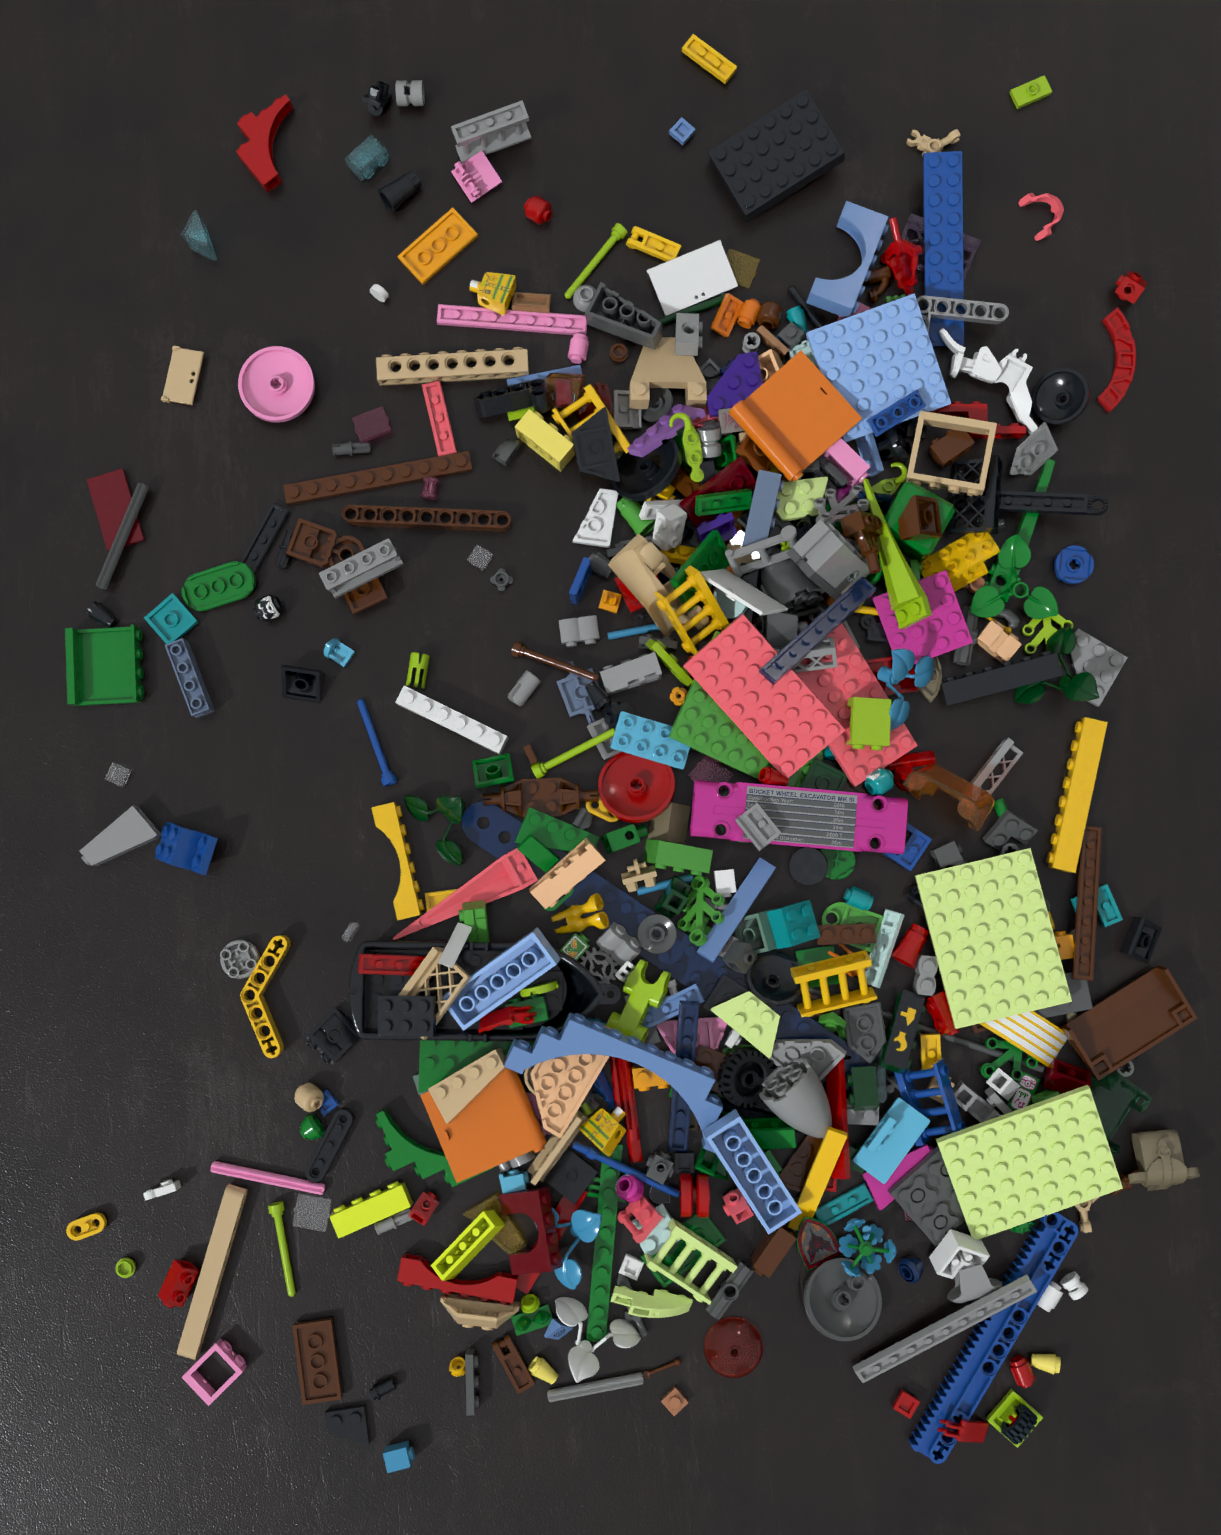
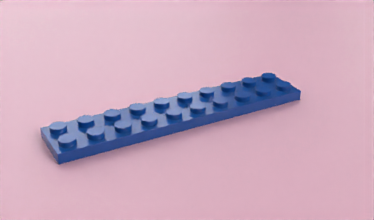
(943, 238)

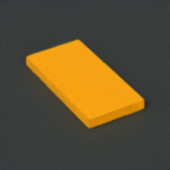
(437, 246)

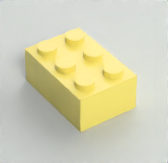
(545, 439)

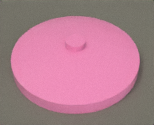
(276, 384)

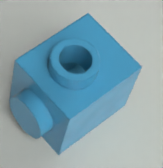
(398, 1456)

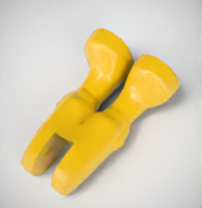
(574, 913)

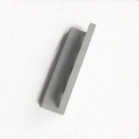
(825, 647)
(992, 762)

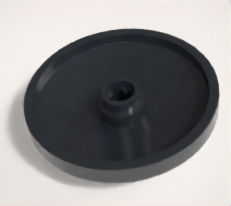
(648, 475)

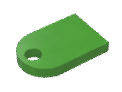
(850, 915)

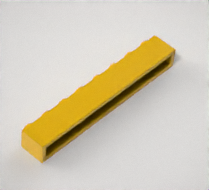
(1077, 795)

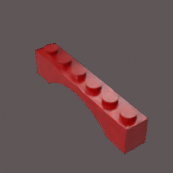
(418, 1271)

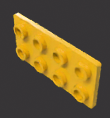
(962, 559)

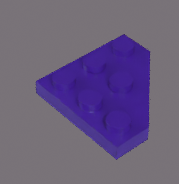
(736, 383)

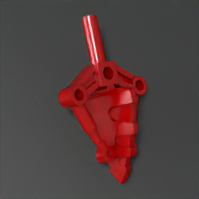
(905, 261)

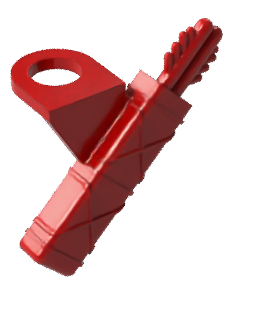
(904, 765)

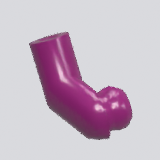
(842, 493)

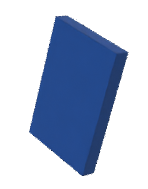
(580, 581)

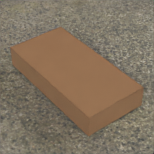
(531, 302)
(772, 342)

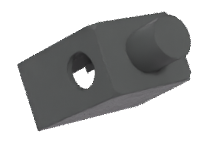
(781, 628)

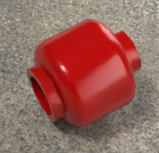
(538, 209)

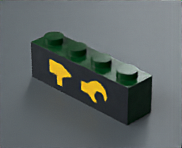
(902, 1031)

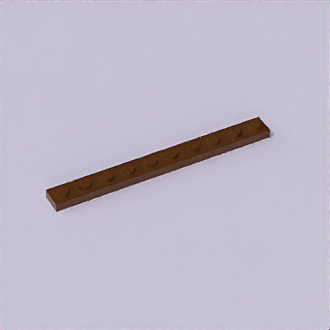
(377, 478)

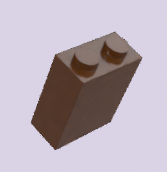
(772, 1250)

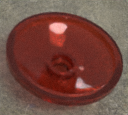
(729, 1335)

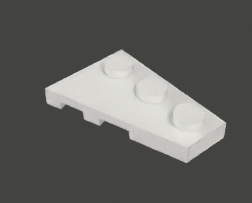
(599, 521)

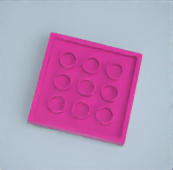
(935, 634)

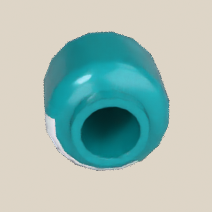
(879, 781)

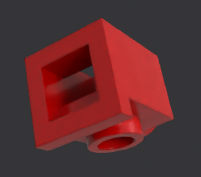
(419, 1212)

